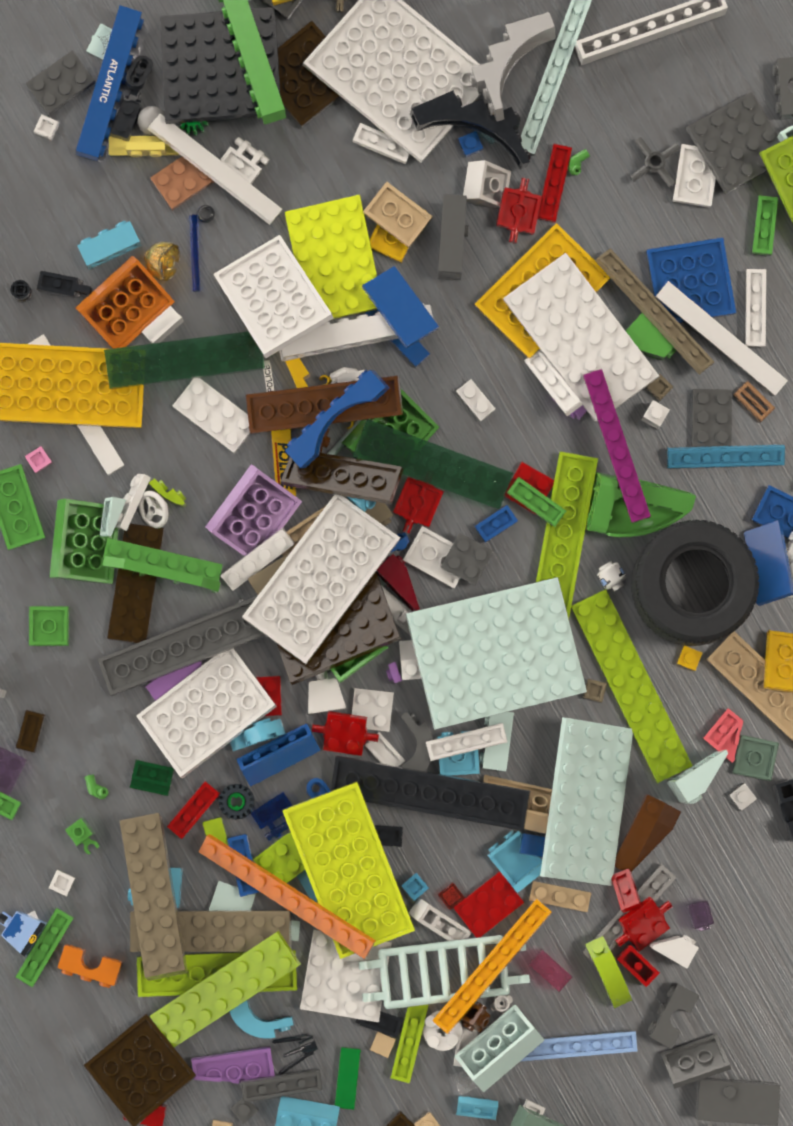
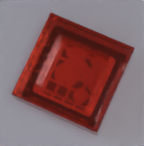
(451, 896)

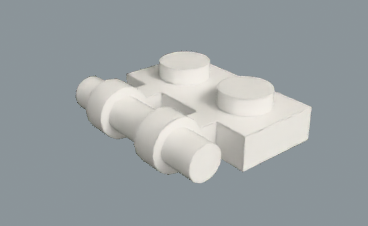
(240, 164)

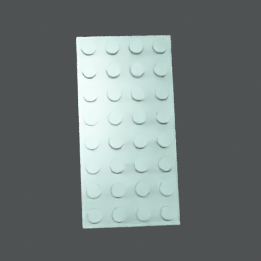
(586, 802)

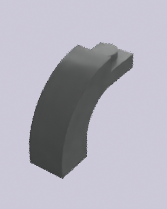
(422, 733)

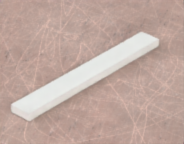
(215, 169)
(721, 338)
(95, 436)

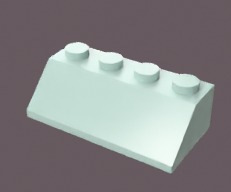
(499, 1048)

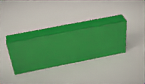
(347, 1078)

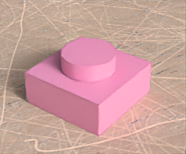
(38, 459)

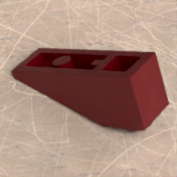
(397, 578)

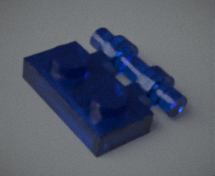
(271, 811)

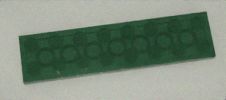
(182, 360)
(433, 464)

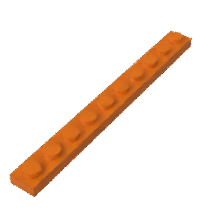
(287, 896)

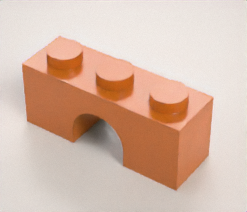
(73, 962)

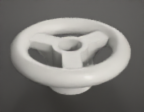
(155, 507)

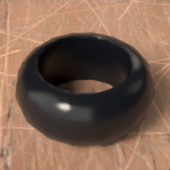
(208, 219)

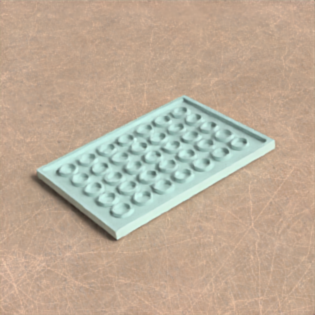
(496, 653)

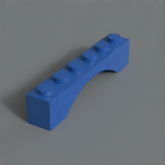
(307, 446)

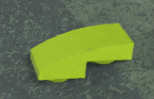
(172, 496)

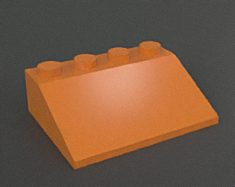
(125, 304)

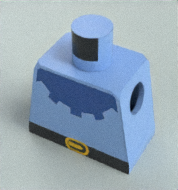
(21, 930)

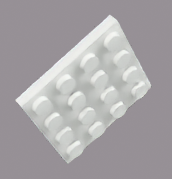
(337, 984)

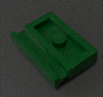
(152, 777)

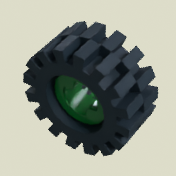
(236, 791)

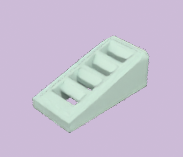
(111, 512)

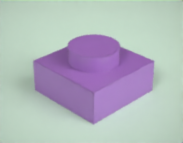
(393, 673)

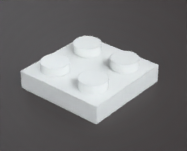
(375, 706)

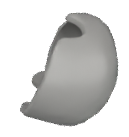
(146, 117)

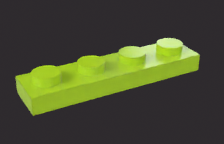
(409, 1043)

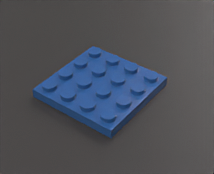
(698, 272)

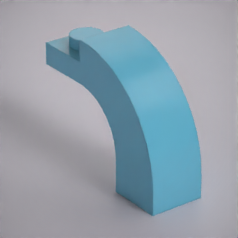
(258, 1027)

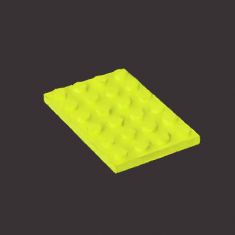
(335, 253)

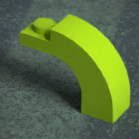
(609, 972)

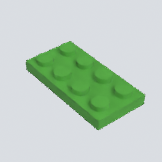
(18, 512)

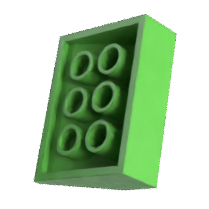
(413, 422)
(78, 544)

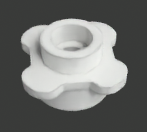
(506, 1003)

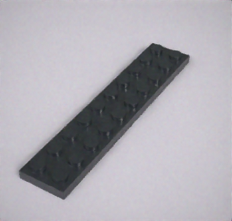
(434, 793)

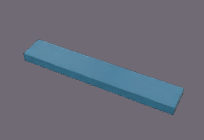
(725, 456)

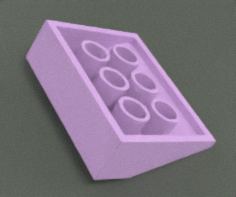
(253, 511)

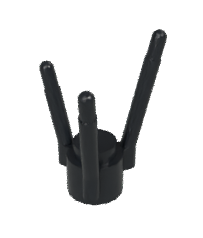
(307, 1046)

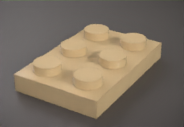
(397, 214)

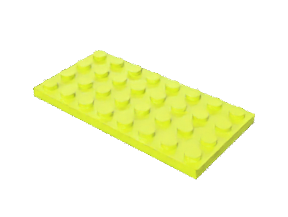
(348, 864)

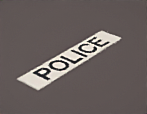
(268, 376)

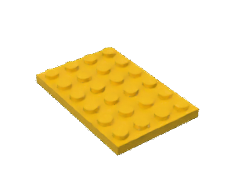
(543, 253)

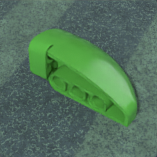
(610, 516)

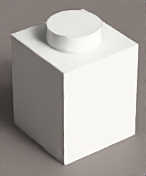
(655, 414)

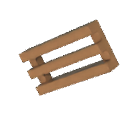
(765, 413)

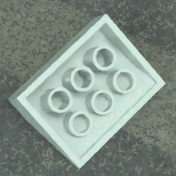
(695, 780)

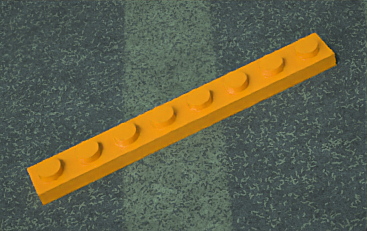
(492, 966)

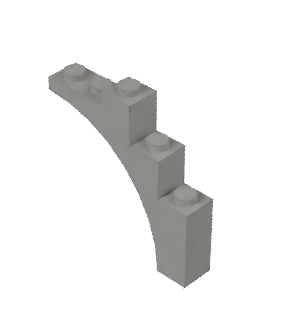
(502, 57)

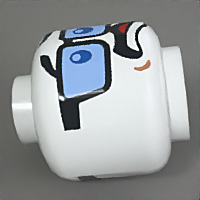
(611, 576)

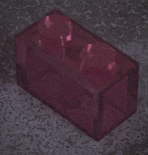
(550, 970)

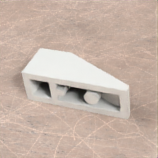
(438, 921)

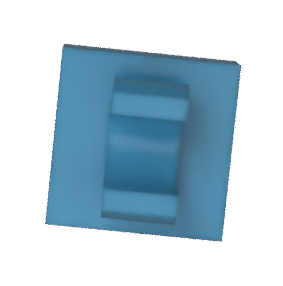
(415, 886)

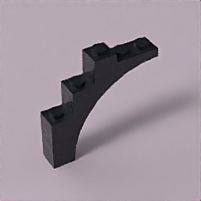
(448, 111)

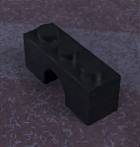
(784, 796)

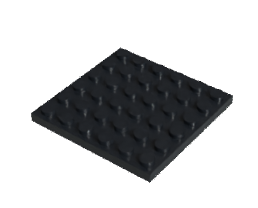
(204, 70)

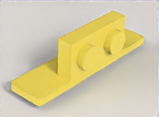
(139, 146)

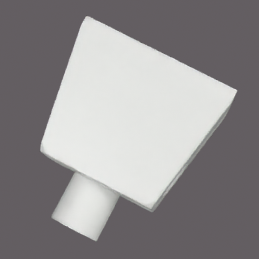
(324, 695)

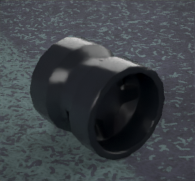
(21, 294)

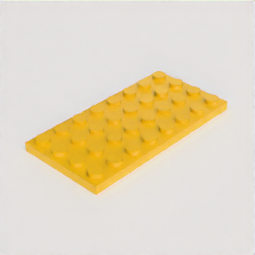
(64, 388)

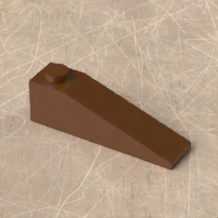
(649, 827)

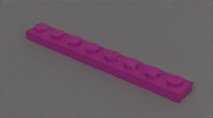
(616, 446)

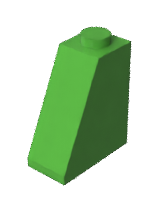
(649, 339)

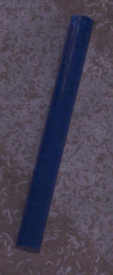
(194, 253)

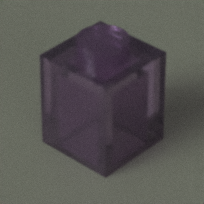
(700, 915)

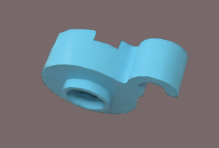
(260, 731)

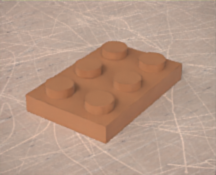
(180, 182)

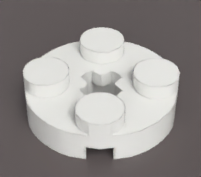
(436, 1039)

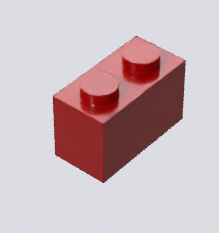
(637, 965)

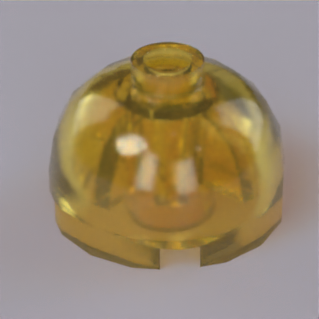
(161, 260)

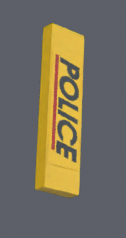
(279, 443)

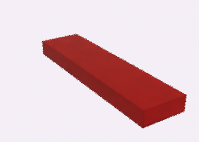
(554, 182)

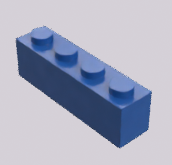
(278, 754)

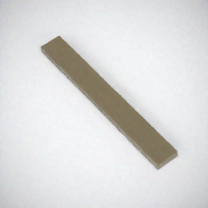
(654, 311)

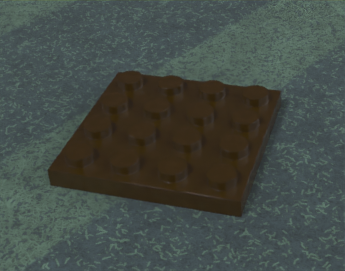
(300, 89)
(140, 1070)

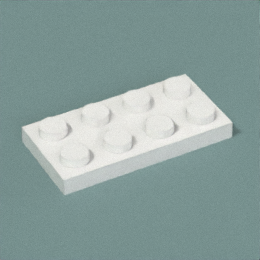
(214, 414)

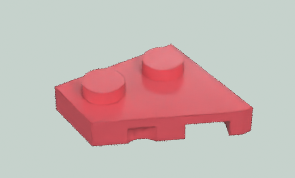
(725, 734)

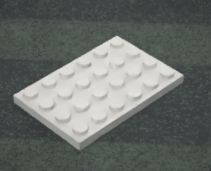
(273, 296)
(206, 711)

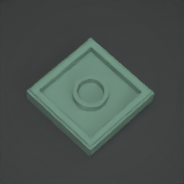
(755, 757)

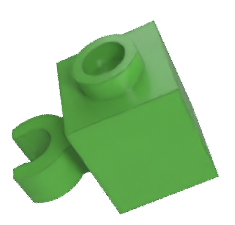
(80, 833)

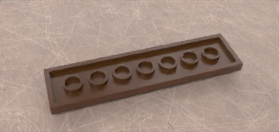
(301, 405)

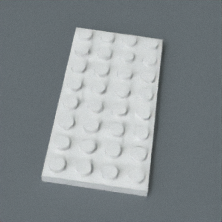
(579, 333)
(321, 578)

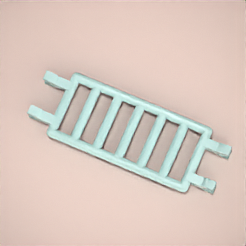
(441, 947)

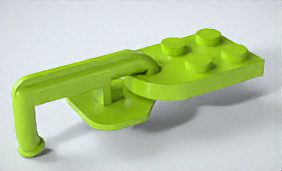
(282, 859)

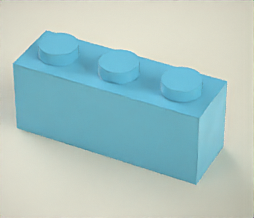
(109, 244)
(305, 1113)

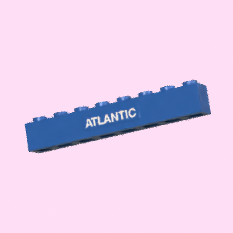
(108, 83)

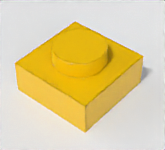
(689, 658)

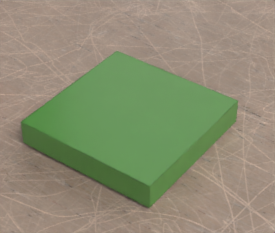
(48, 625)

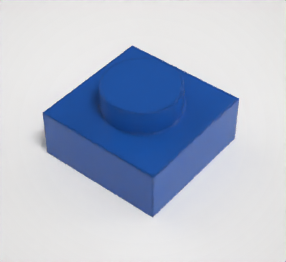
(470, 144)

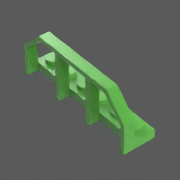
(162, 564)

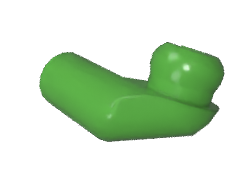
(576, 160)
(95, 789)

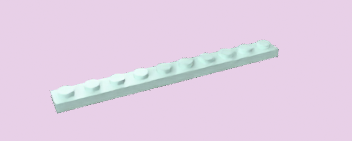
(554, 74)

